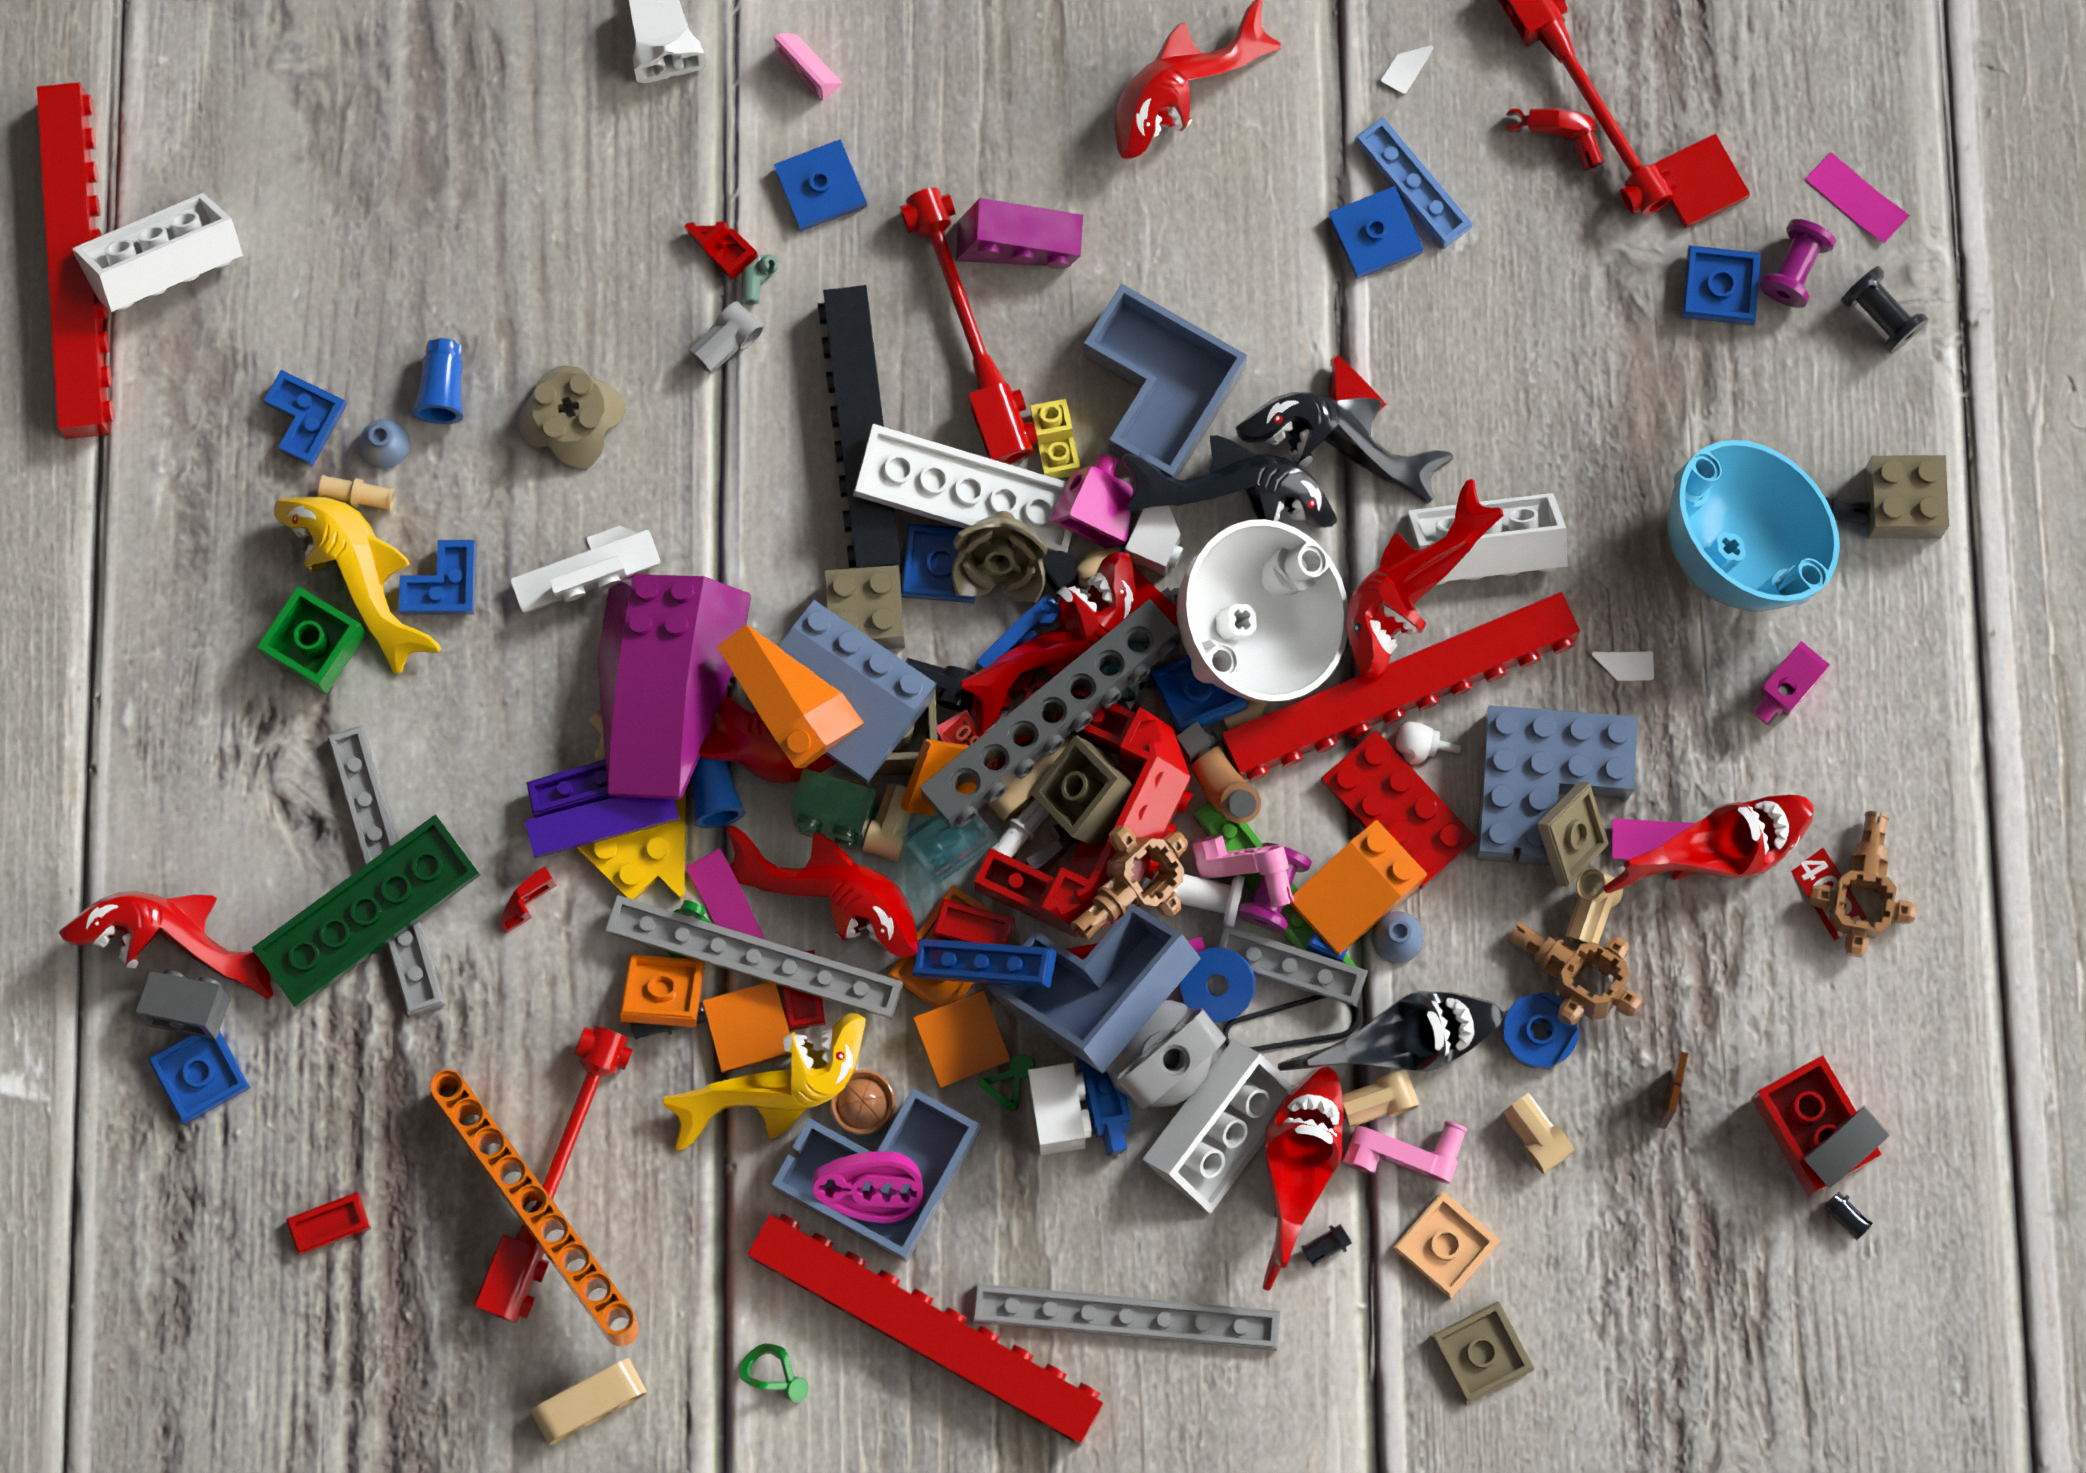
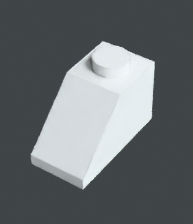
(1155, 540)

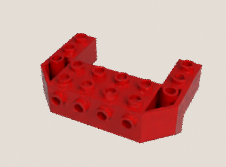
(1155, 762)

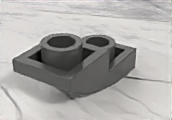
(1846, 1146)

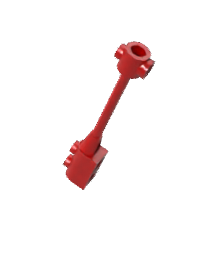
(1543, 20)
(994, 404)
(520, 1259)

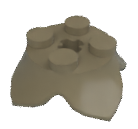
(574, 439)
(1001, 555)

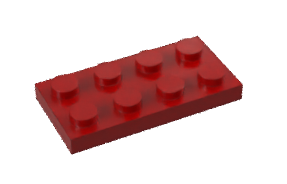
(1383, 787)

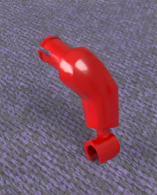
(1566, 124)

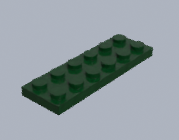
(366, 911)

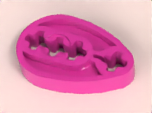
(872, 1205)

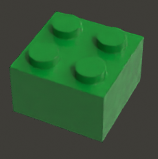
(312, 640)

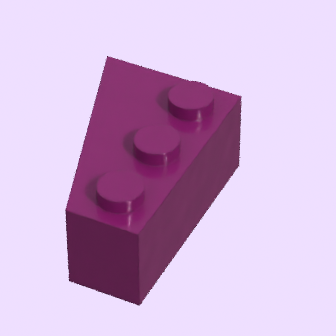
(1018, 235)

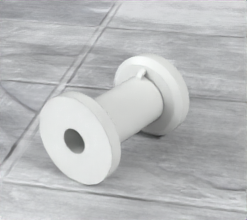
(1212, 895)

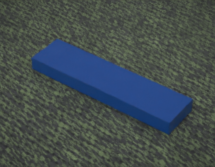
(984, 963)

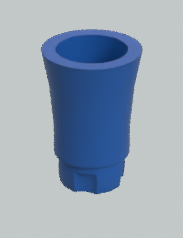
(440, 383)
(714, 794)

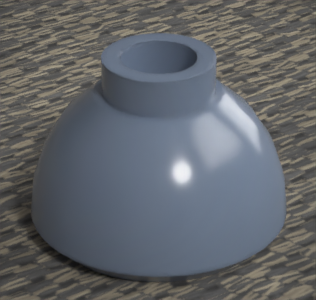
(384, 443)
(1397, 937)

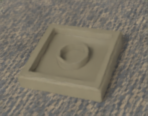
(1573, 833)
(1482, 1352)

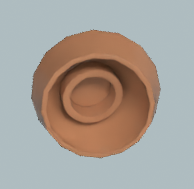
(864, 1103)

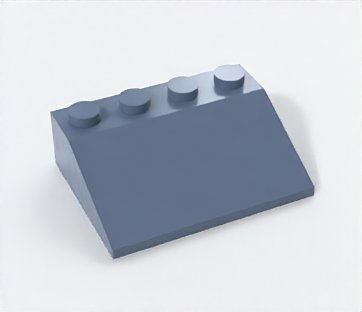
(874, 680)

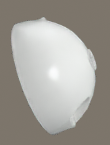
(1253, 627)

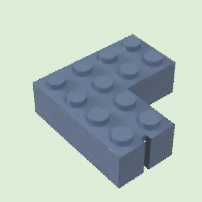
(1179, 373)
(1535, 758)
(1110, 994)
(922, 1131)

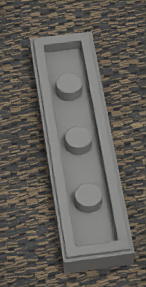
(1296, 966)

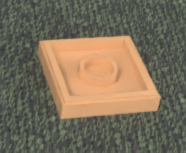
(1446, 1245)

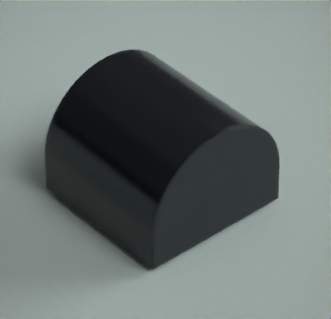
(1060, 570)

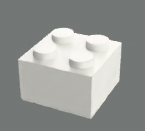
(1057, 1108)

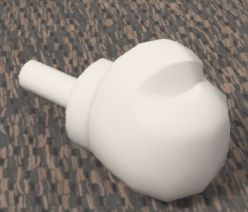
(1419, 741)

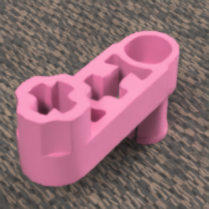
(1271, 861)
(1370, 1146)

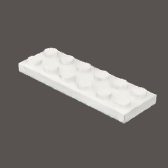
(956, 485)

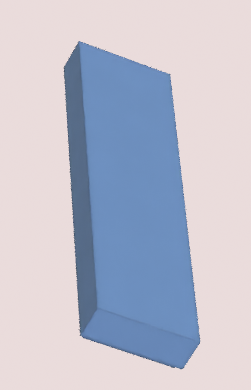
(1413, 182)

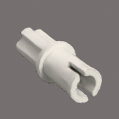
(1021, 829)

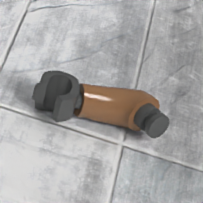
(1217, 776)

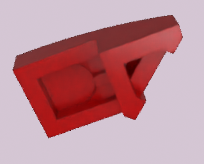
(723, 246)
(1348, 383)
(533, 887)

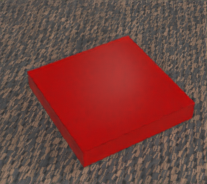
(1704, 181)

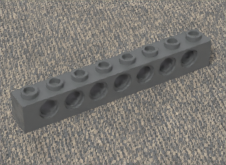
(1144, 625)

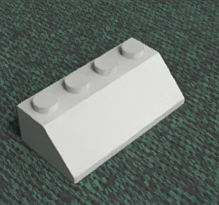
(158, 252)
(1523, 540)
(1219, 1126)

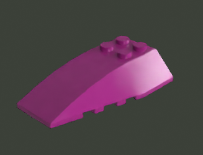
(663, 677)

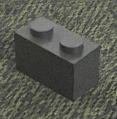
(183, 1004)

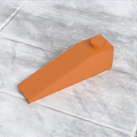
(793, 702)

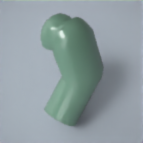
(755, 275)

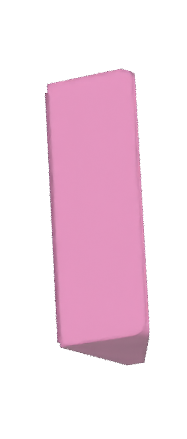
(806, 64)

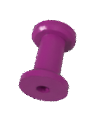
(1807, 242)
(1260, 911)

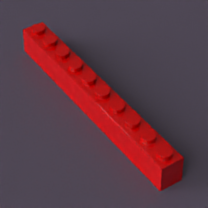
(69, 222)
(1404, 685)
(925, 1329)

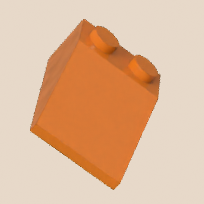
(1358, 887)

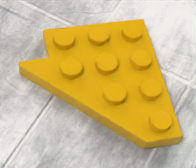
(643, 857)

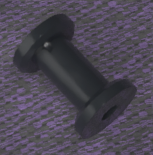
(1884, 309)

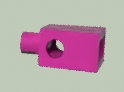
(1096, 504)
(1802, 672)

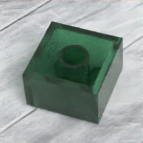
(833, 808)

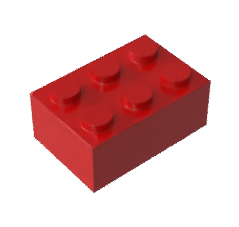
(1804, 1112)

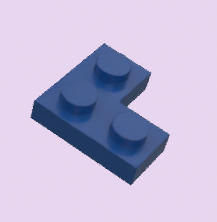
(313, 413)
(449, 590)

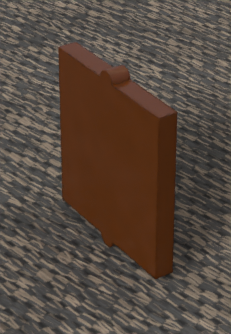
(1673, 1090)

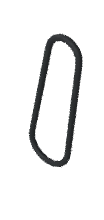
(1292, 1042)

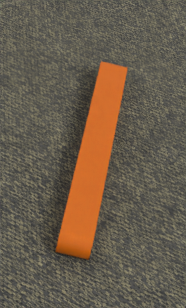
(542, 1221)

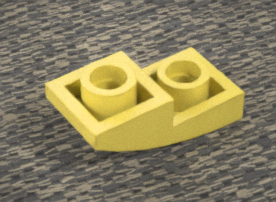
(1055, 438)

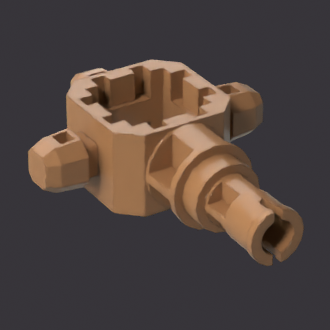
(1866, 871)
(1122, 891)
(1564, 963)

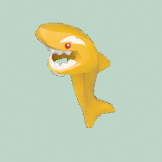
(365, 563)
(778, 1094)

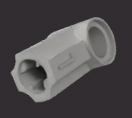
(732, 330)

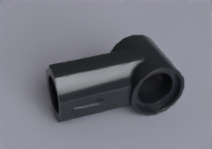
(948, 684)

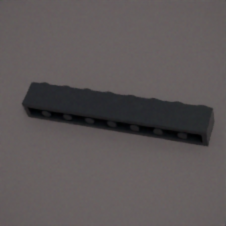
(857, 409)

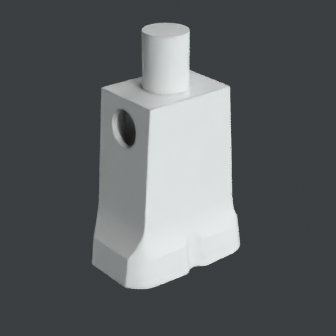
(663, 41)

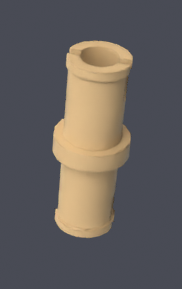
(356, 492)

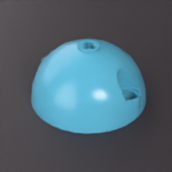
(1751, 527)

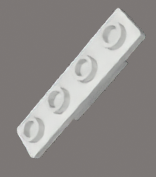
(583, 572)

